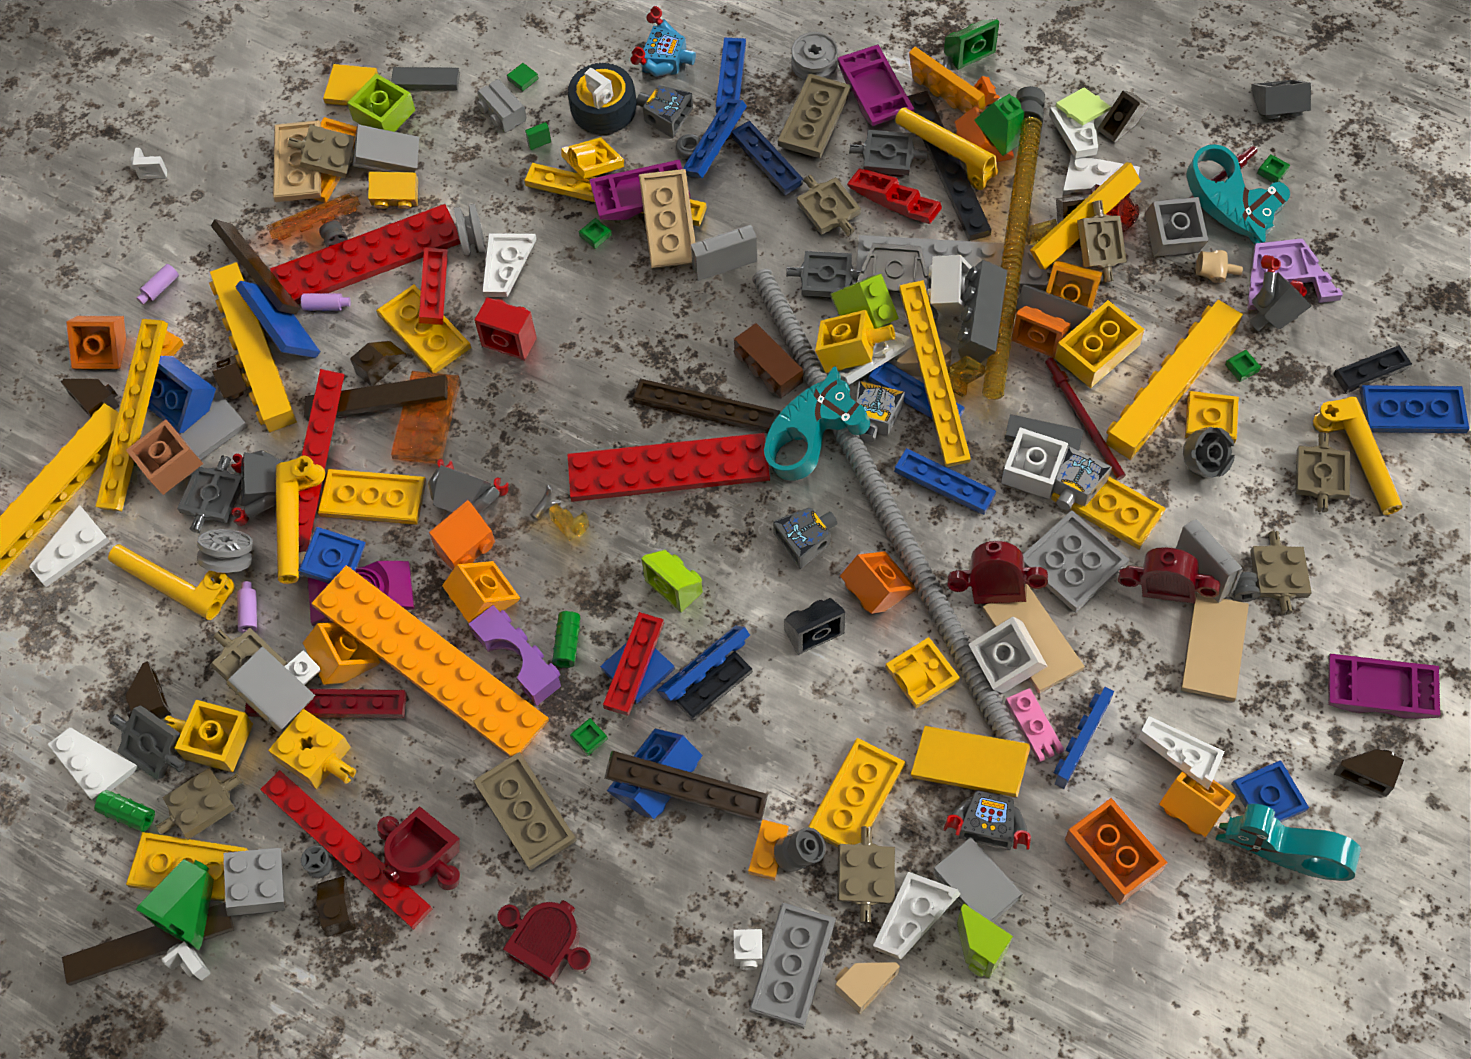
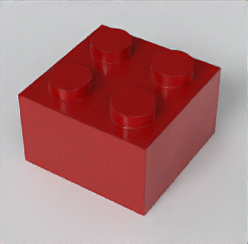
(505, 328)

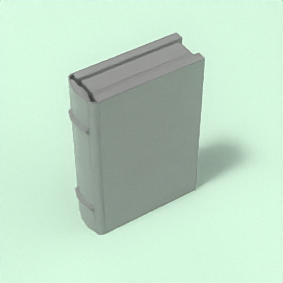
(385, 150)
(724, 252)
(1211, 557)
(270, 689)
(978, 880)

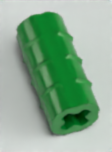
(566, 639)
(124, 810)

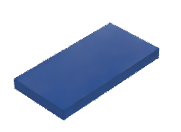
(281, 326)
(1414, 409)

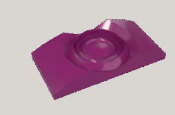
(874, 84)
(619, 194)
(388, 576)
(1383, 687)

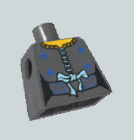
(666, 108)
(804, 534)

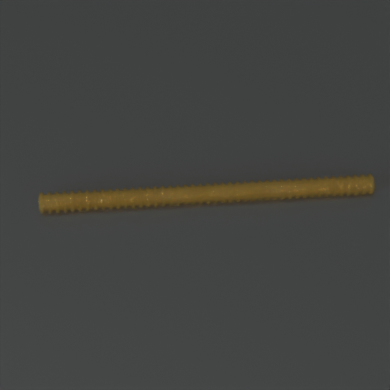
(1013, 253)

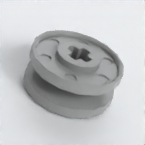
(815, 55)
(469, 229)
(224, 550)

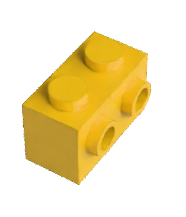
(393, 189)

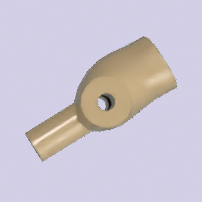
(1215, 266)

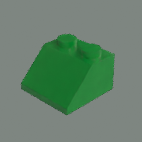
(972, 43)
(1002, 123)

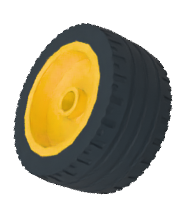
(611, 116)

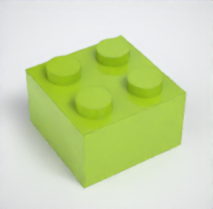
(381, 104)

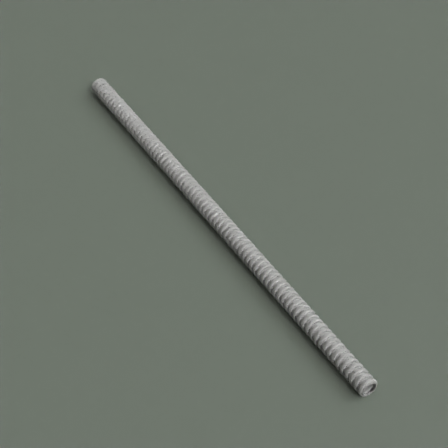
(891, 519)

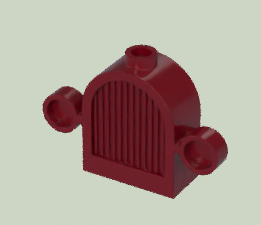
(997, 575)
(1169, 576)
(419, 850)
(544, 939)

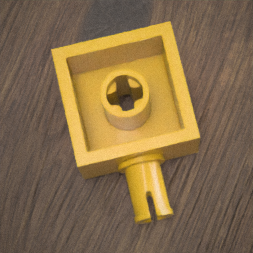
(849, 340)
(212, 735)
(324, 757)

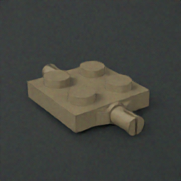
(325, 151)
(828, 205)
(1102, 241)
(1323, 472)
(1281, 572)
(238, 652)
(198, 803)
(866, 874)

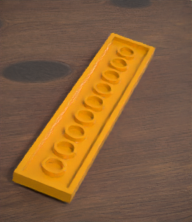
(430, 662)

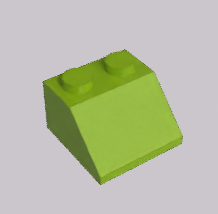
(867, 295)
(672, 579)
(981, 941)

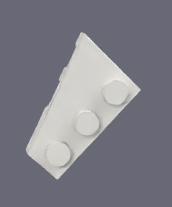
(1079, 138)
(1086, 172)
(504, 262)
(881, 353)
(68, 547)
(1184, 751)
(91, 763)
(913, 913)

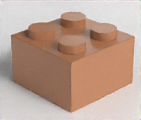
(164, 457)

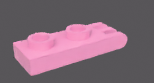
(1034, 724)

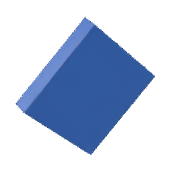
(330, 554)
(656, 672)
(1272, 788)

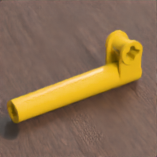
(979, 162)
(1349, 416)
(290, 479)
(204, 599)

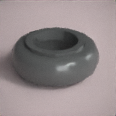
(686, 140)

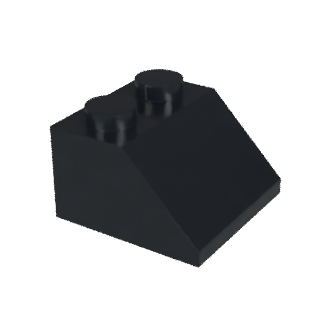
(815, 625)

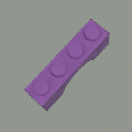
(496, 632)

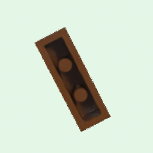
(768, 360)

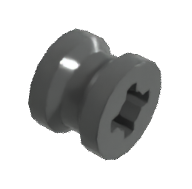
(332, 233)
(1246, 588)
(313, 856)

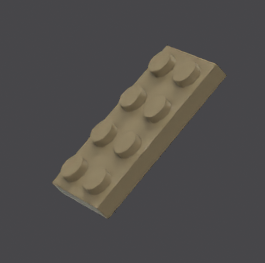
(814, 115)
(524, 811)

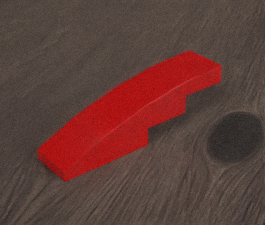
(895, 197)

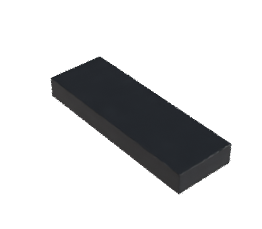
(1372, 369)
(714, 686)

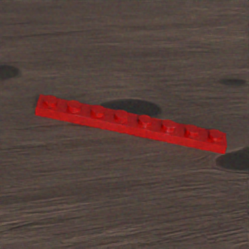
(317, 445)
(345, 849)

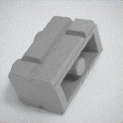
(501, 105)

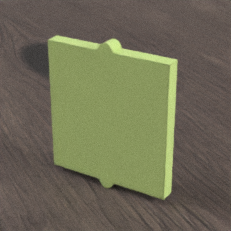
(1083, 106)

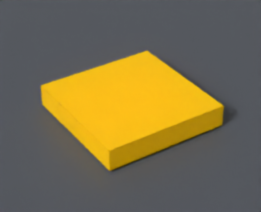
(346, 82)
(1211, 411)

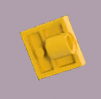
(592, 158)
(922, 672)

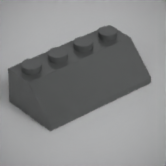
(982, 311)

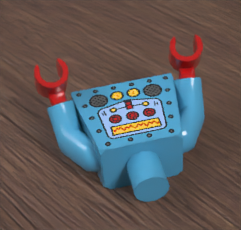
(664, 48)

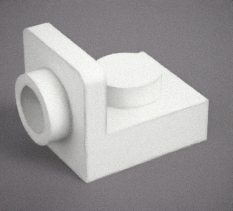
(599, 87)
(148, 167)
(303, 667)
(748, 949)
(187, 958)

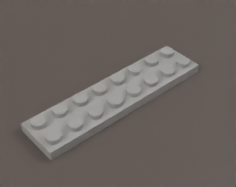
(971, 251)

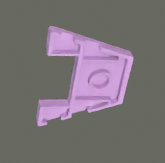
(1296, 264)

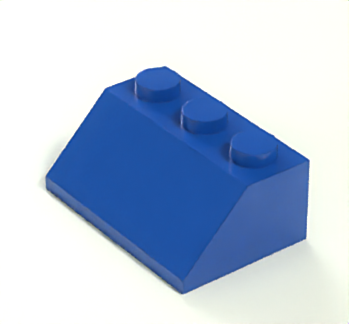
(179, 394)
(663, 748)

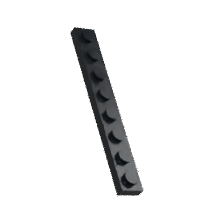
(953, 176)

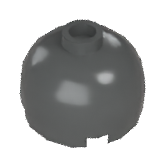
(1209, 452)

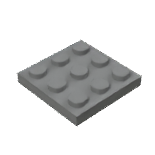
(1076, 560)

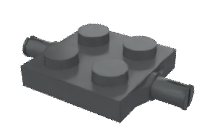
(888, 152)
(824, 273)
(210, 494)
(148, 742)

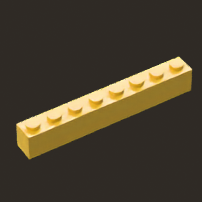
(253, 351)
(1173, 380)
(55, 485)

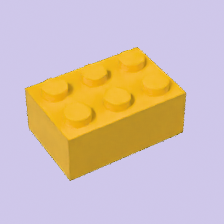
(1099, 344)

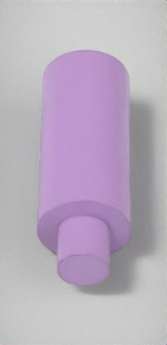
(157, 284)
(324, 302)
(247, 607)

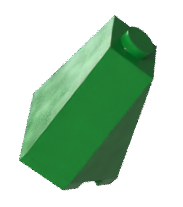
(181, 902)

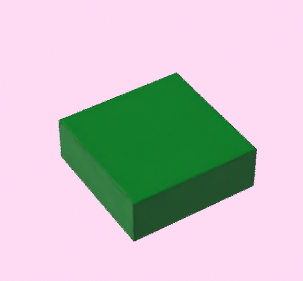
(522, 77)
(538, 136)
(1273, 169)
(595, 233)
(1242, 365)
(588, 737)

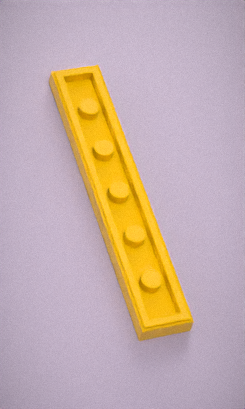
(1067, 231)

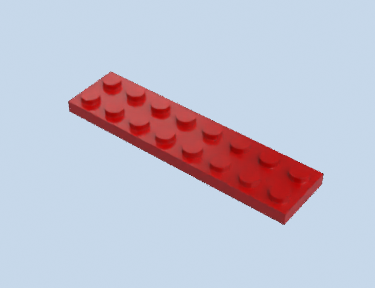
(368, 254)
(667, 467)

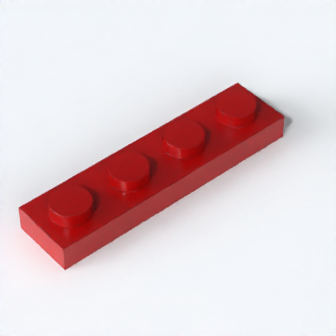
(433, 286)
(633, 664)

